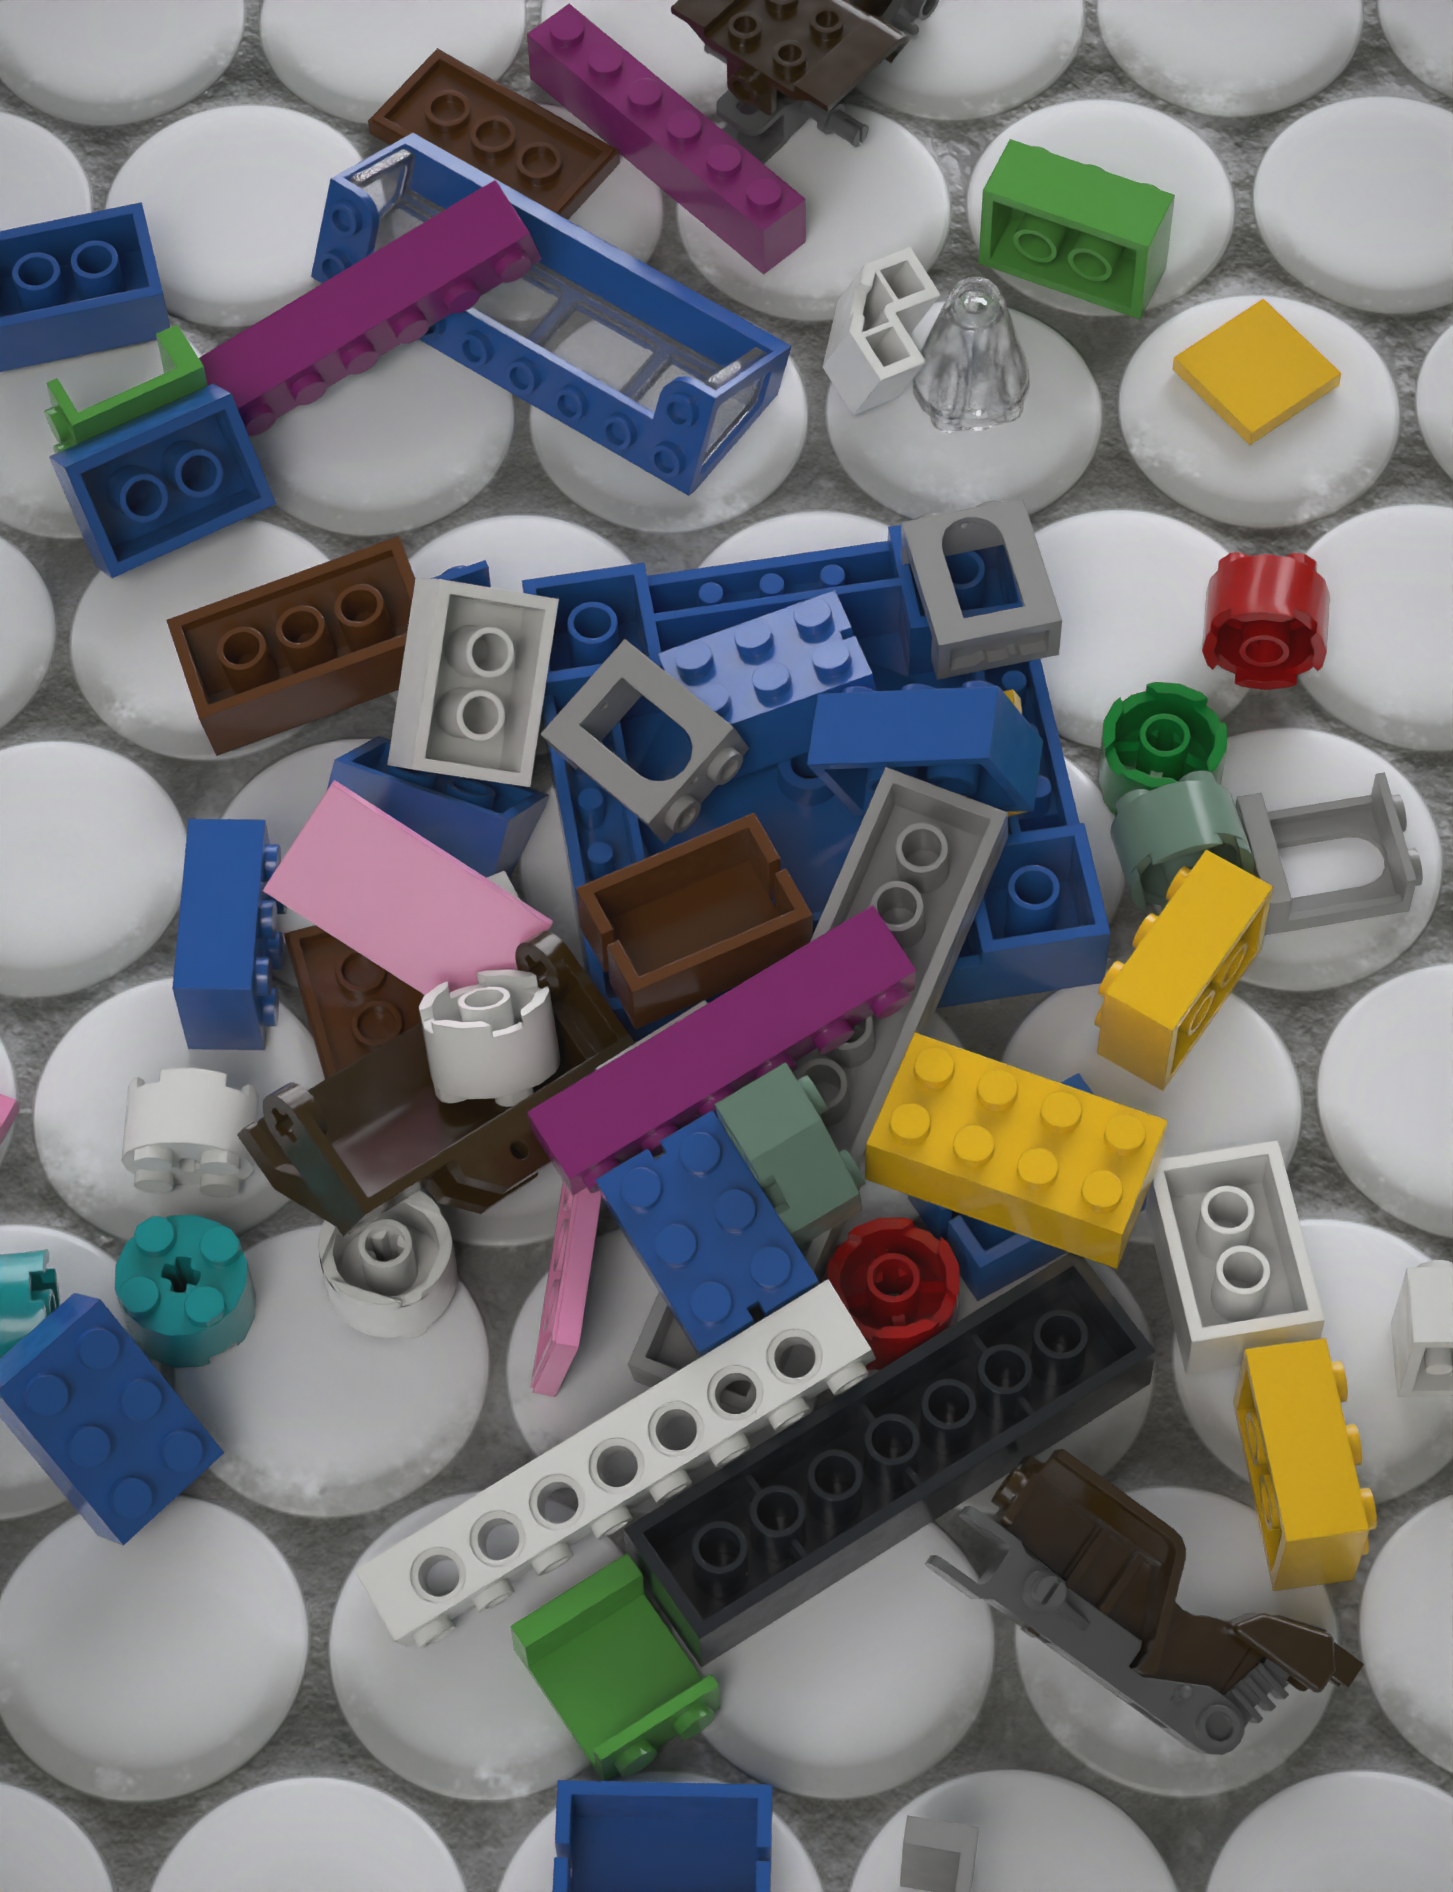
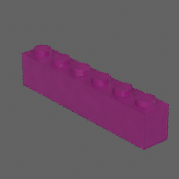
(667, 138)
(372, 307)
(722, 1047)

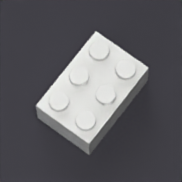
(472, 681)
(1231, 1254)

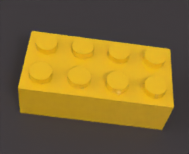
(1015, 1150)

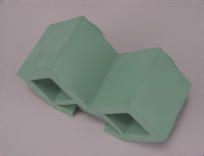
(791, 1152)

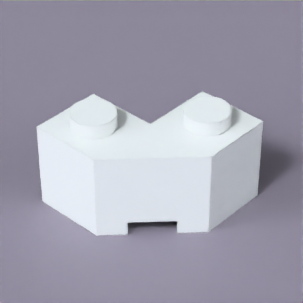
(869, 341)

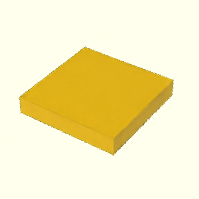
(1256, 371)

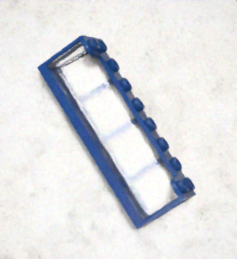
(579, 333)

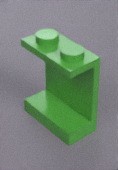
(181, 377)
(614, 1671)

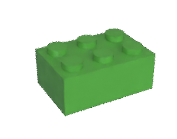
(1075, 228)

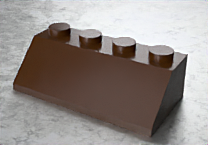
(297, 646)

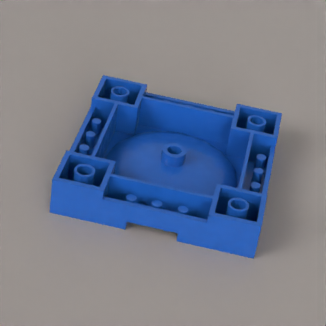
(1043, 907)

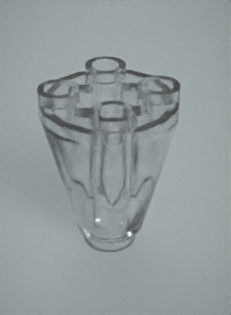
(973, 362)

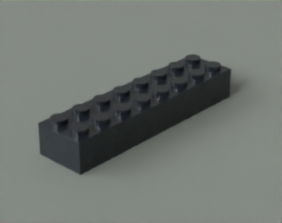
(888, 1456)

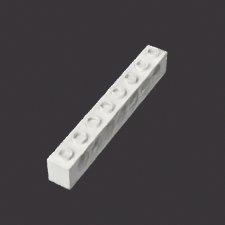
(399, 1575)

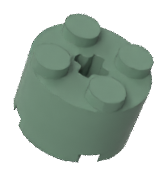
(1172, 829)

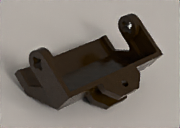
(384, 1134)

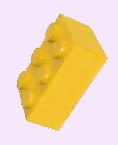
(1182, 968)
(1303, 1464)

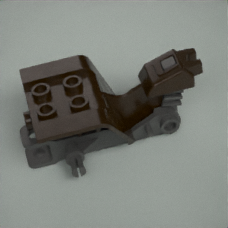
(797, 60)
(1116, 1612)

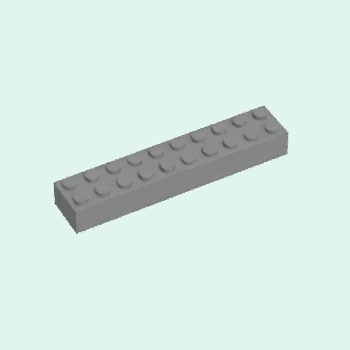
(925, 870)

